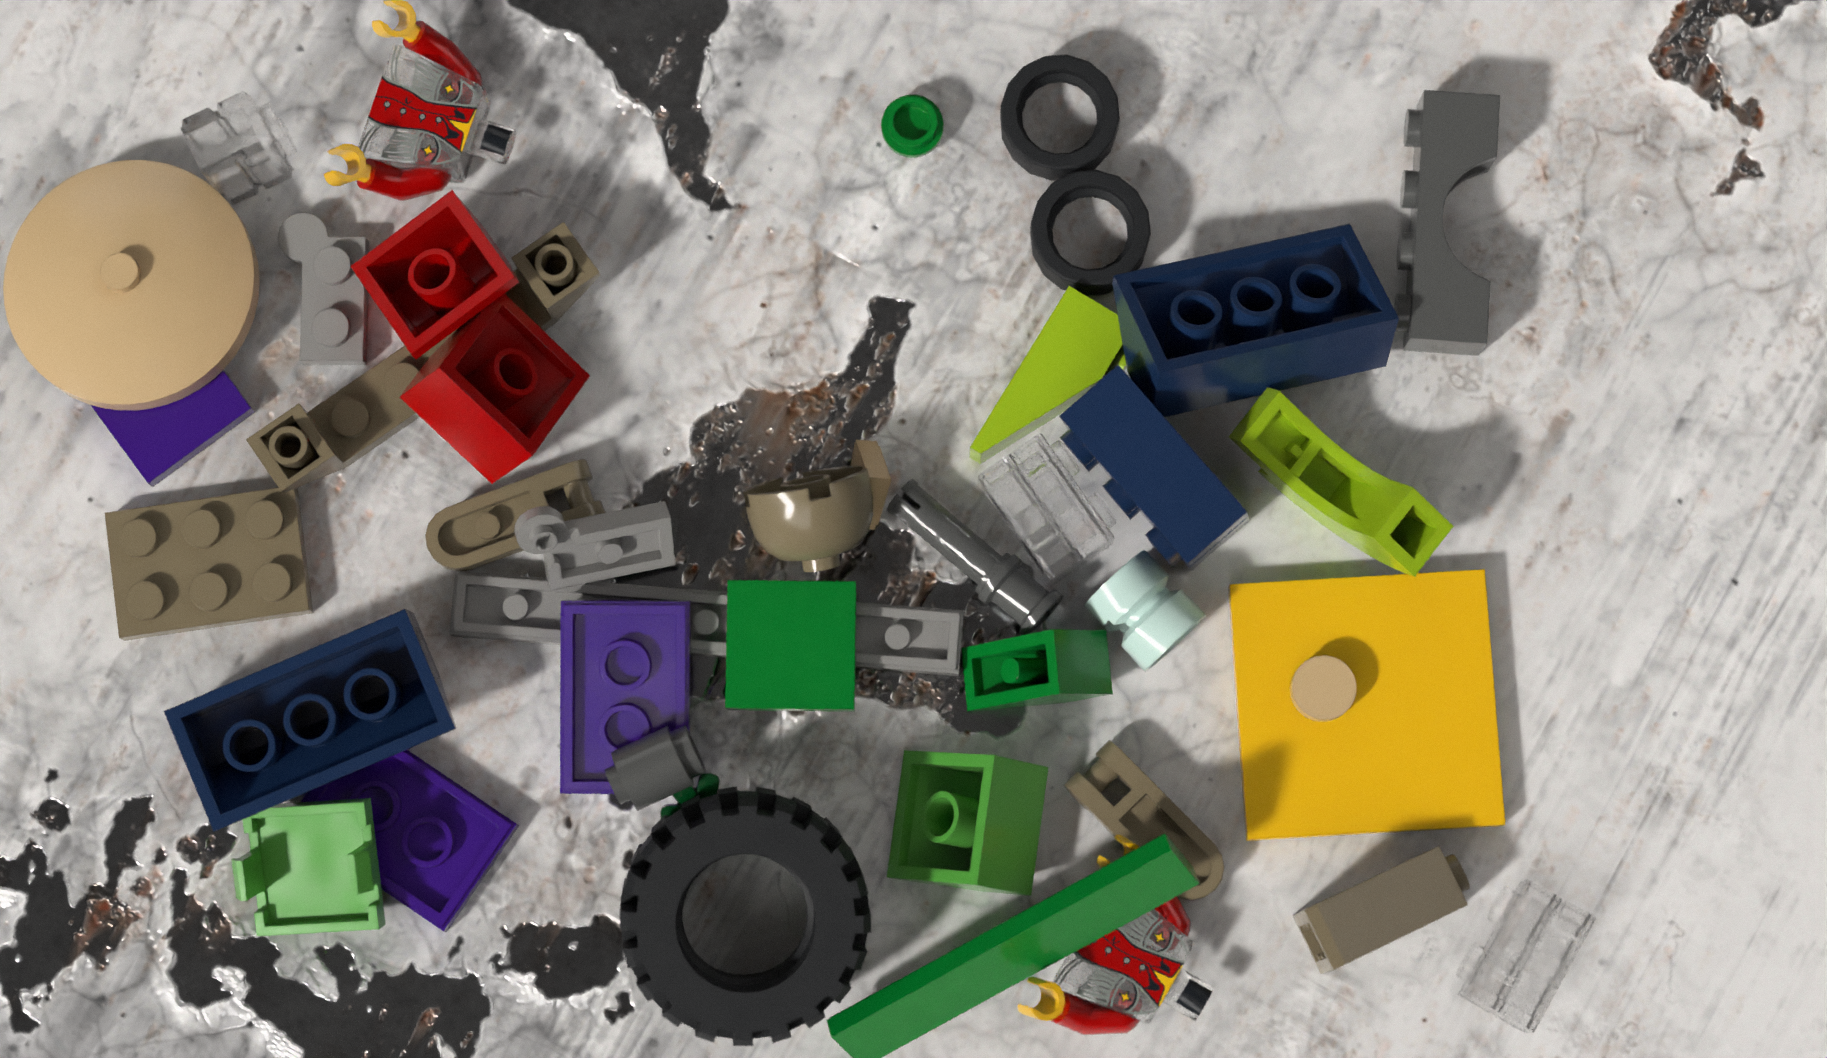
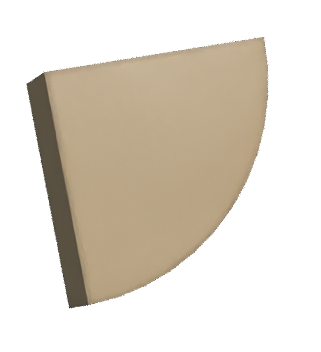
(870, 456)

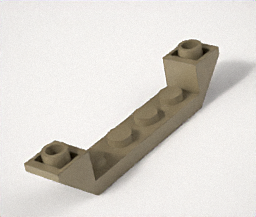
(369, 409)

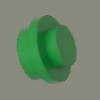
(912, 126)

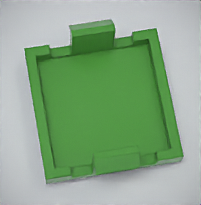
(312, 868)

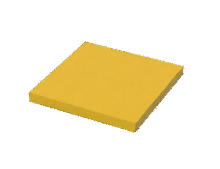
(1423, 719)

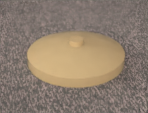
(131, 285)

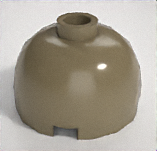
(812, 515)

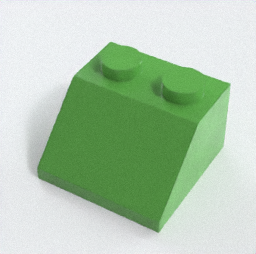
(968, 821)

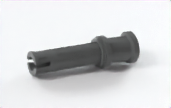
(997, 576)

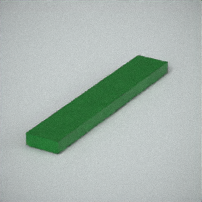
(1014, 950)

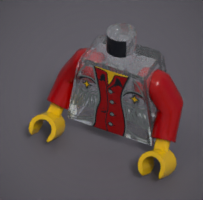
(423, 117)
(1125, 974)

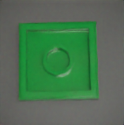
(791, 645)

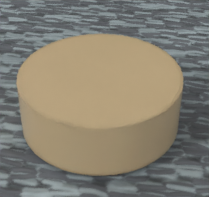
(1323, 688)

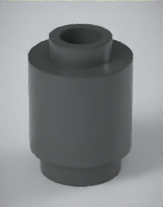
(655, 767)

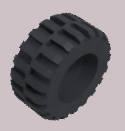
(750, 1003)

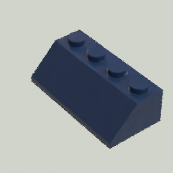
(1253, 320)
(311, 719)

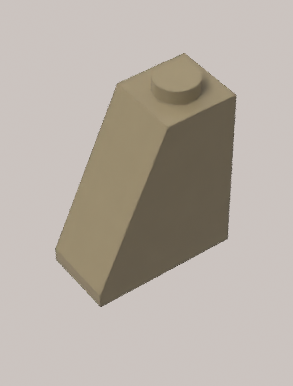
(1383, 909)

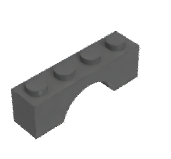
(1443, 299)

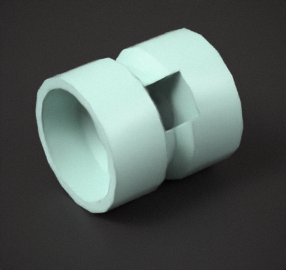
(1144, 610)

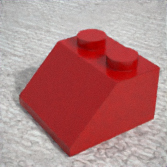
(435, 274)
(496, 388)

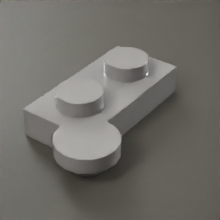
(331, 293)
(597, 544)

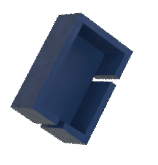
(1151, 470)

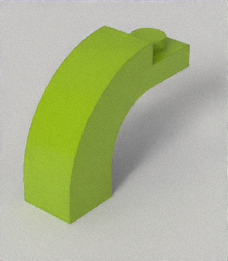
(1337, 490)

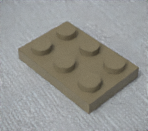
(208, 563)

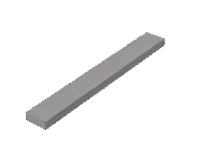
(530, 612)

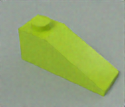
(1064, 363)

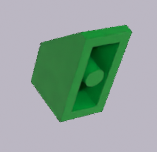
(1037, 669)

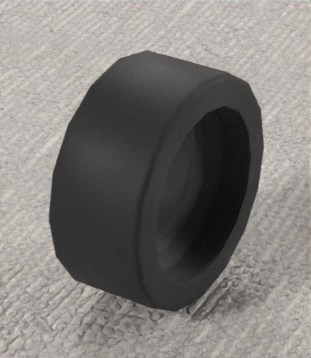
(1059, 70)
(1085, 185)

